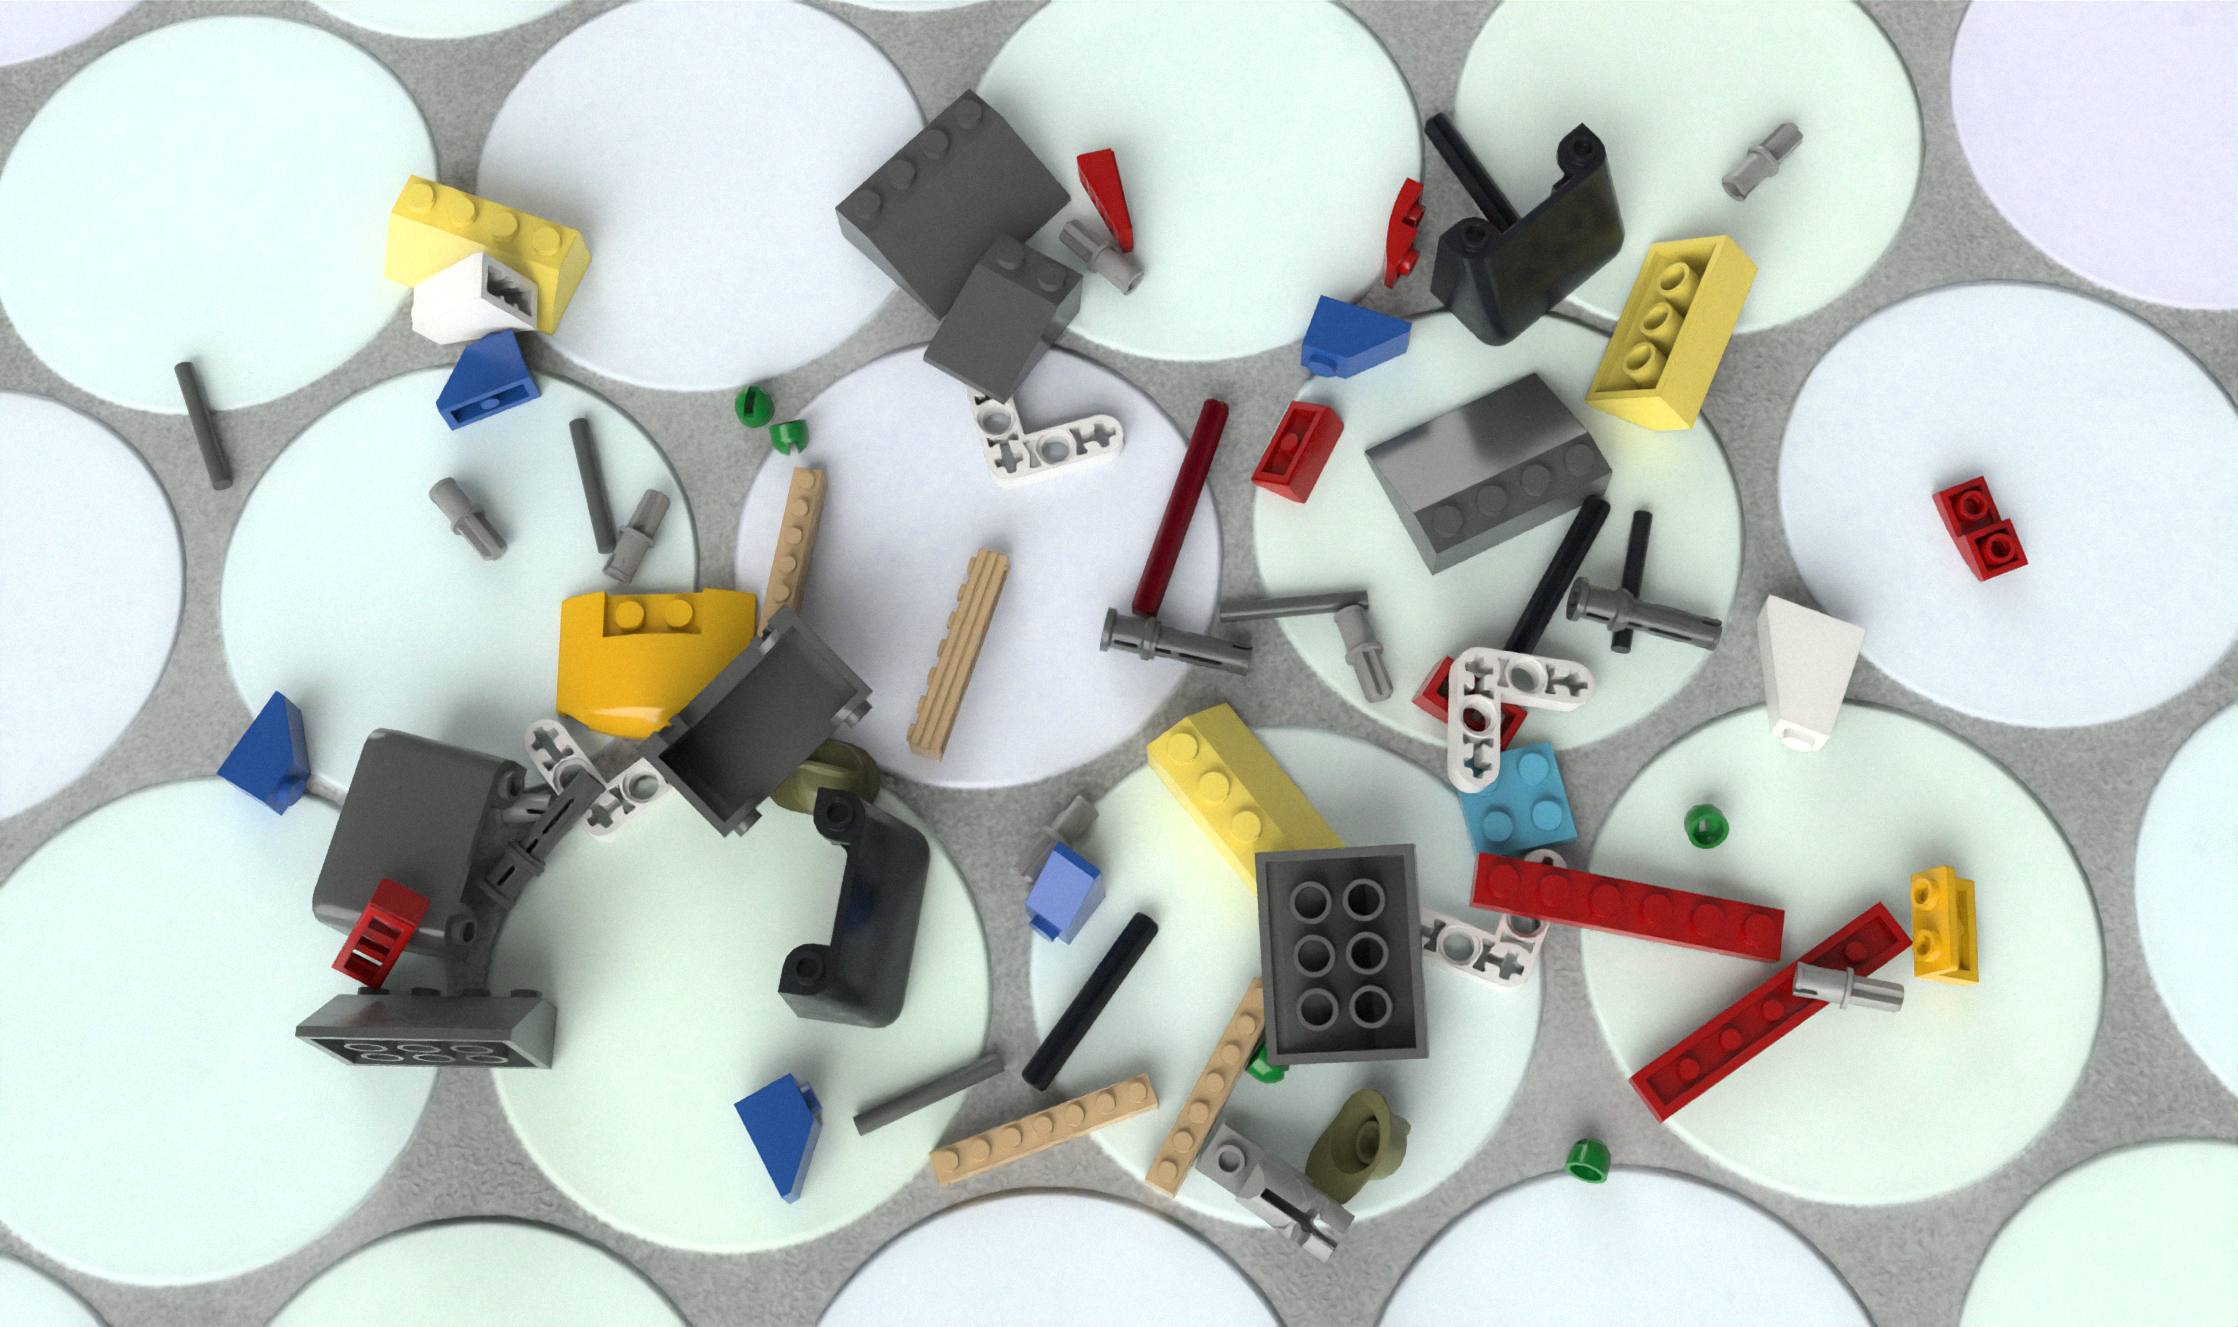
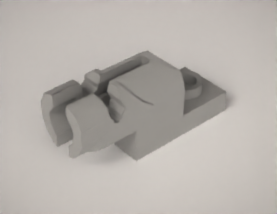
(1273, 1190)

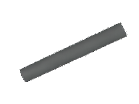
(203, 426)
(592, 486)
(1291, 606)
(928, 1094)

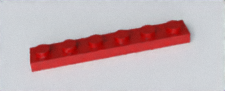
(1627, 908)
(1763, 1016)

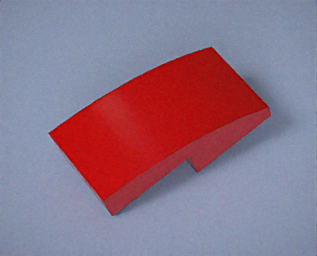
(1402, 233)
(1977, 529)

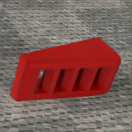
(1103, 185)
(1437, 706)
(394, 907)

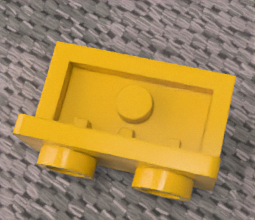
(1944, 927)

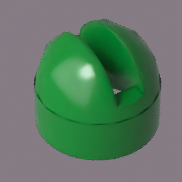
(762, 410)
(789, 432)
(1715, 822)
(1258, 1067)
(1589, 1161)

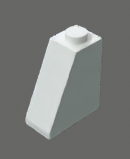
(474, 300)
(1805, 670)

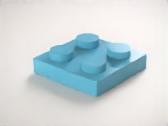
(1522, 806)

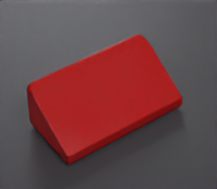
(1299, 450)

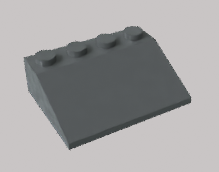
(948, 201)
(1489, 471)
(1342, 955)
(435, 1029)

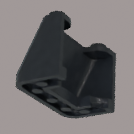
(1514, 278)
(876, 920)

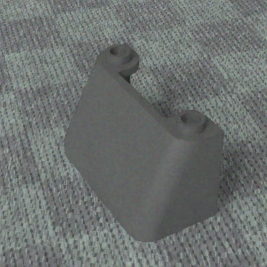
(757, 723)
(417, 821)

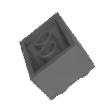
(1005, 318)

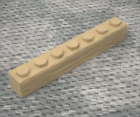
(795, 543)
(958, 654)
(1209, 1094)
(1043, 1129)

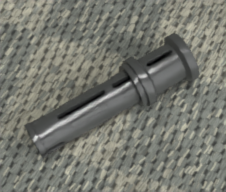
(1621, 611)
(1152, 640)
(520, 860)

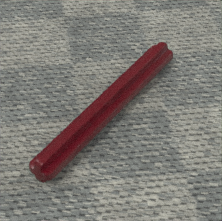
(1180, 509)

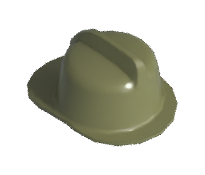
(831, 766)
(1358, 1146)

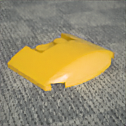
(646, 655)

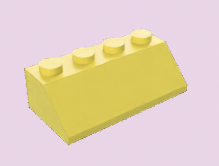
(442, 225)
(1673, 332)
(1236, 790)

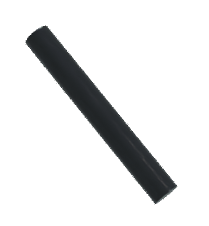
(1633, 571)

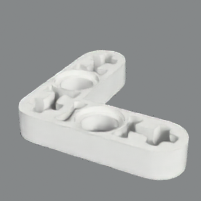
(1028, 448)
(1497, 688)
(622, 783)
(1502, 943)

